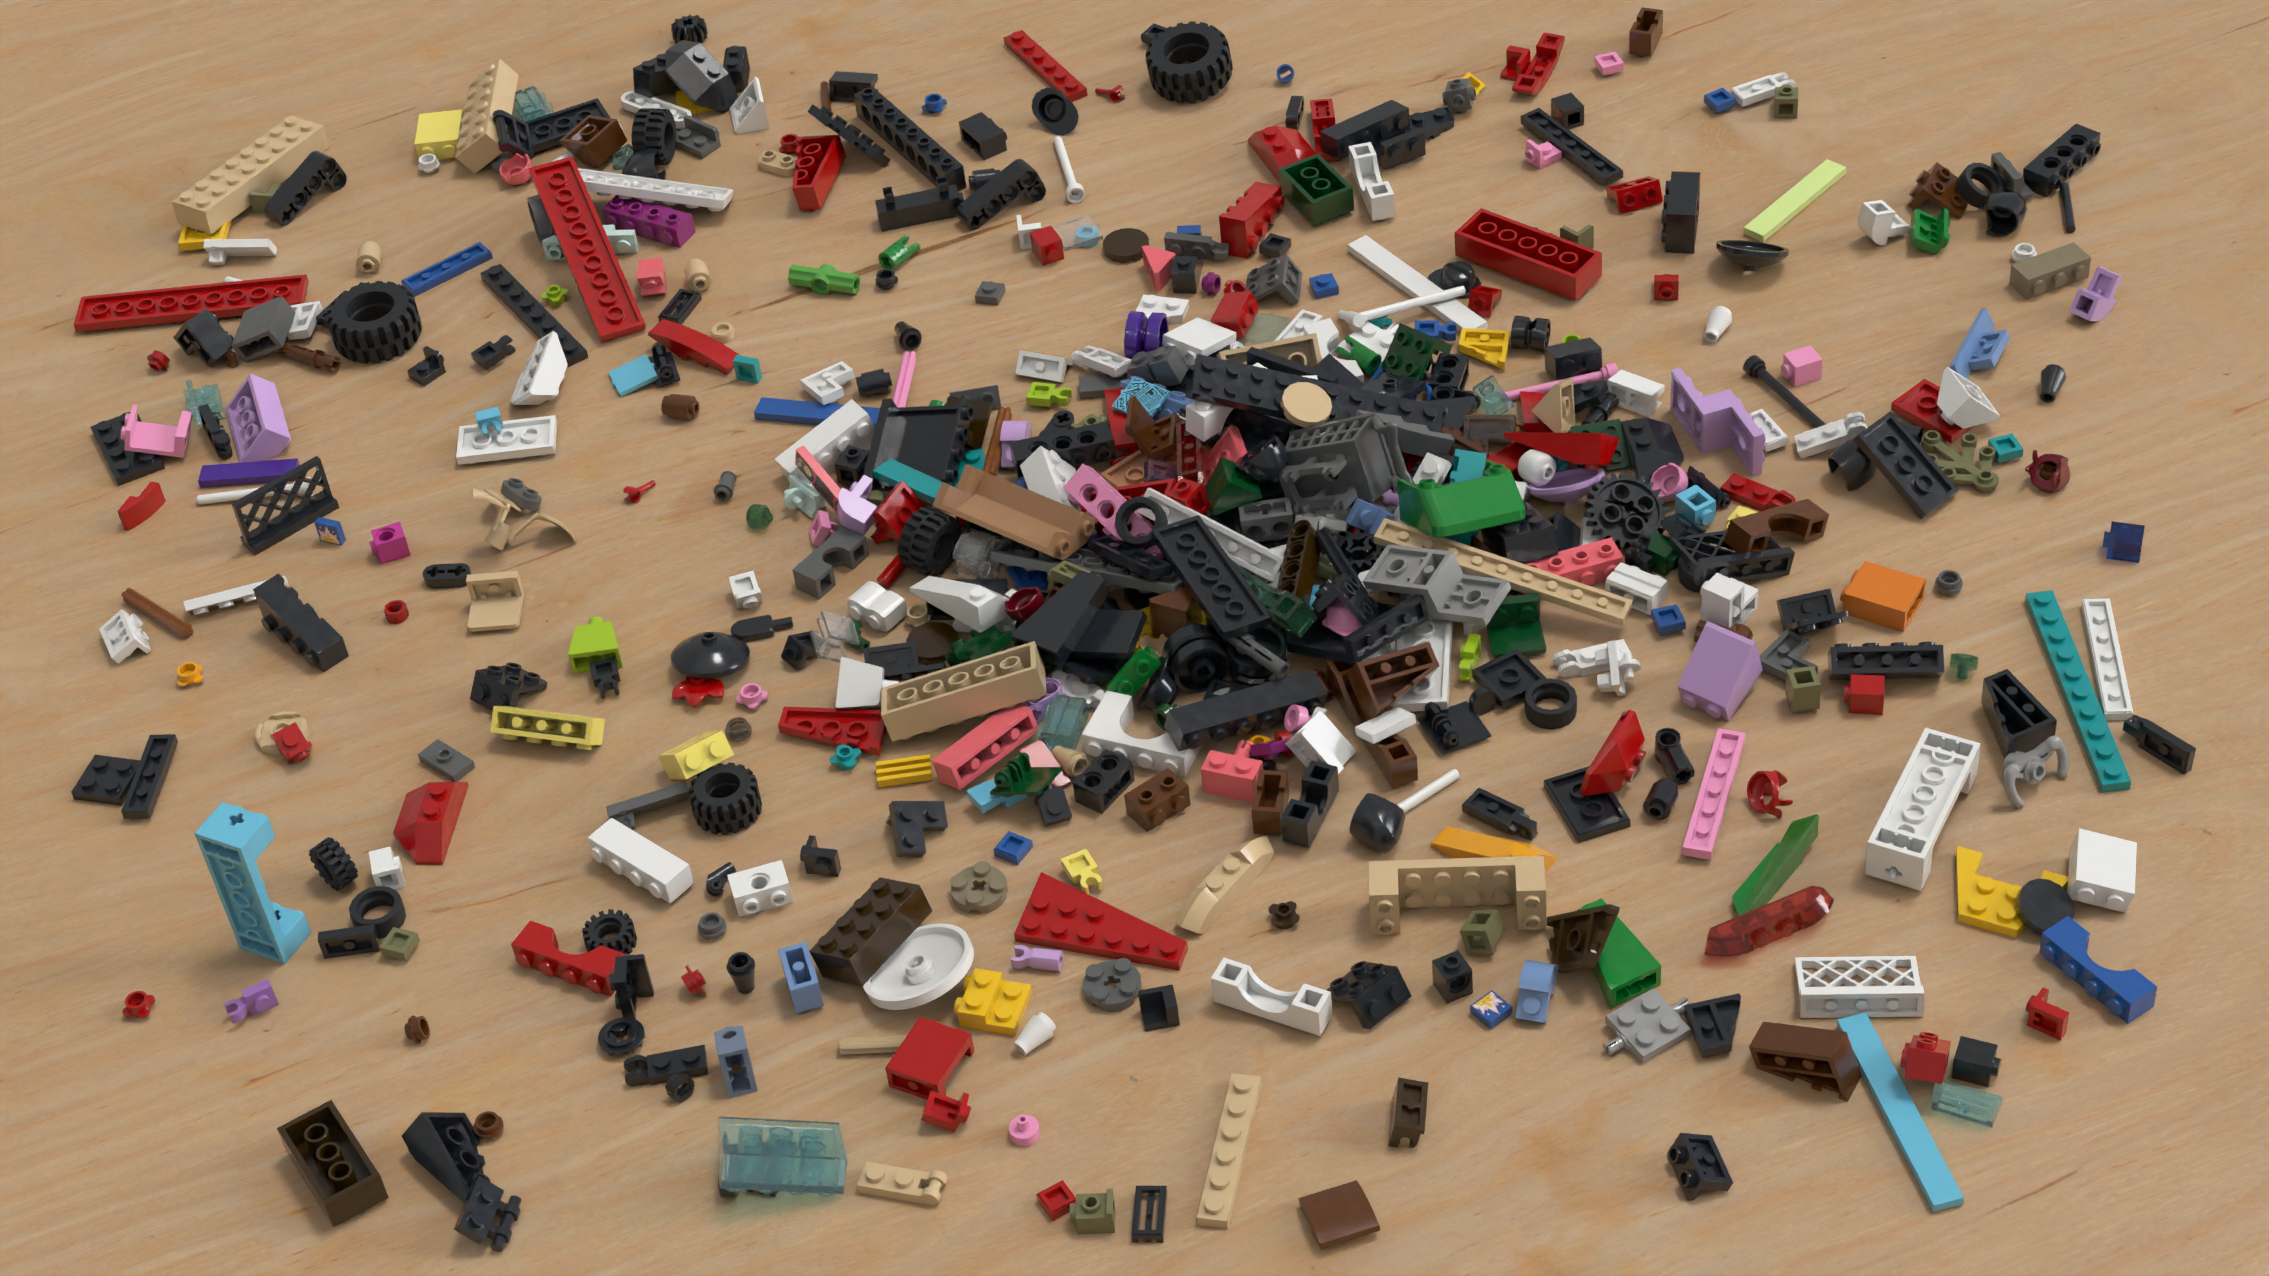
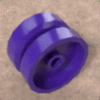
(1144, 333)

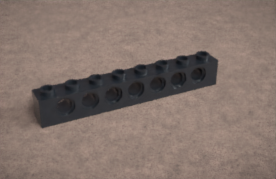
(908, 138)

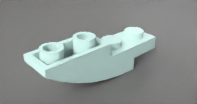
(621, 241)

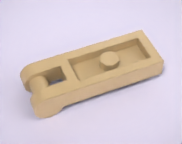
(901, 1183)

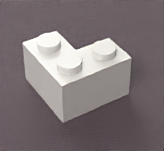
(1727, 601)

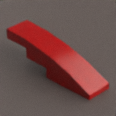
(1322, 118)
(693, 344)
(1117, 421)

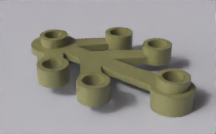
(1983, 480)

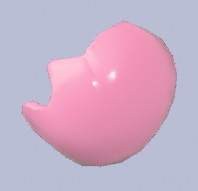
(1670, 480)

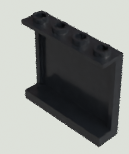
(1269, 425)
(920, 438)
(1387, 627)

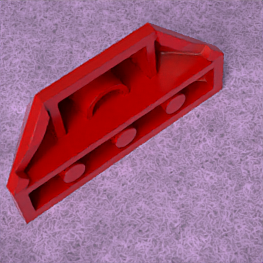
(1279, 147)
(1616, 758)
(430, 820)

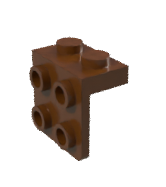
(1939, 186)
(1153, 437)

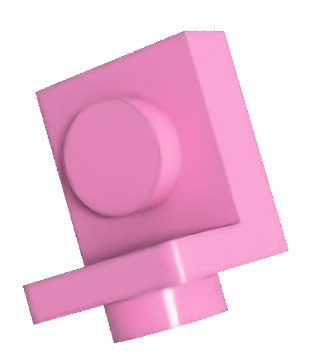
(1542, 154)

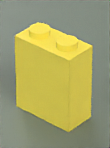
(438, 133)
(696, 755)

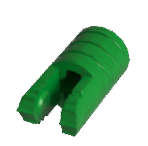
(897, 253)
(1365, 357)

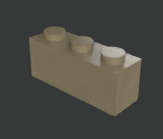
(2050, 270)

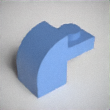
(1368, 515)
(1536, 986)

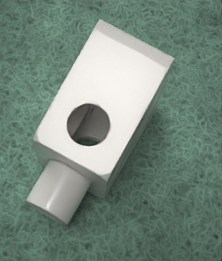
(860, 685)

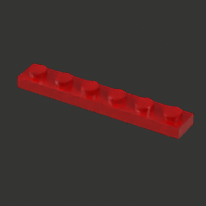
(1045, 65)

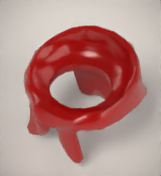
(1767, 784)

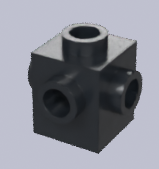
(851, 465)

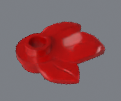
(696, 689)

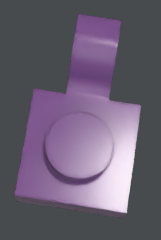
(254, 1000)

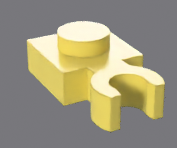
(1083, 869)

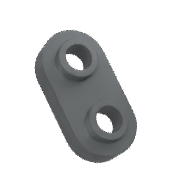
(520, 494)

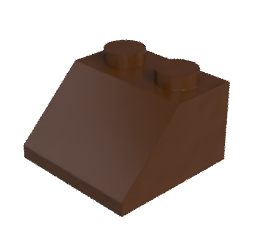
(594, 140)

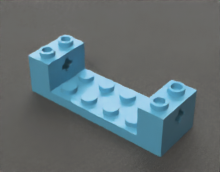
(230, 845)

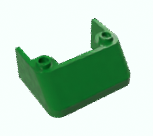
(1461, 505)

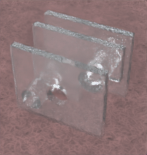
(833, 630)

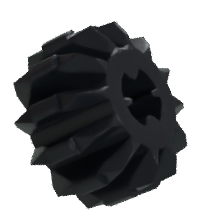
(689, 29)

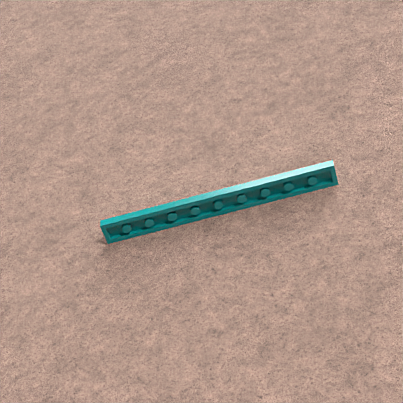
(2078, 692)

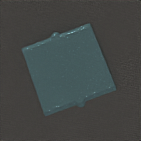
(1265, 328)

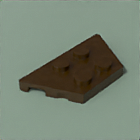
(1580, 937)

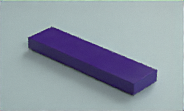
(245, 472)

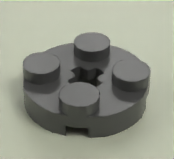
(1107, 972)

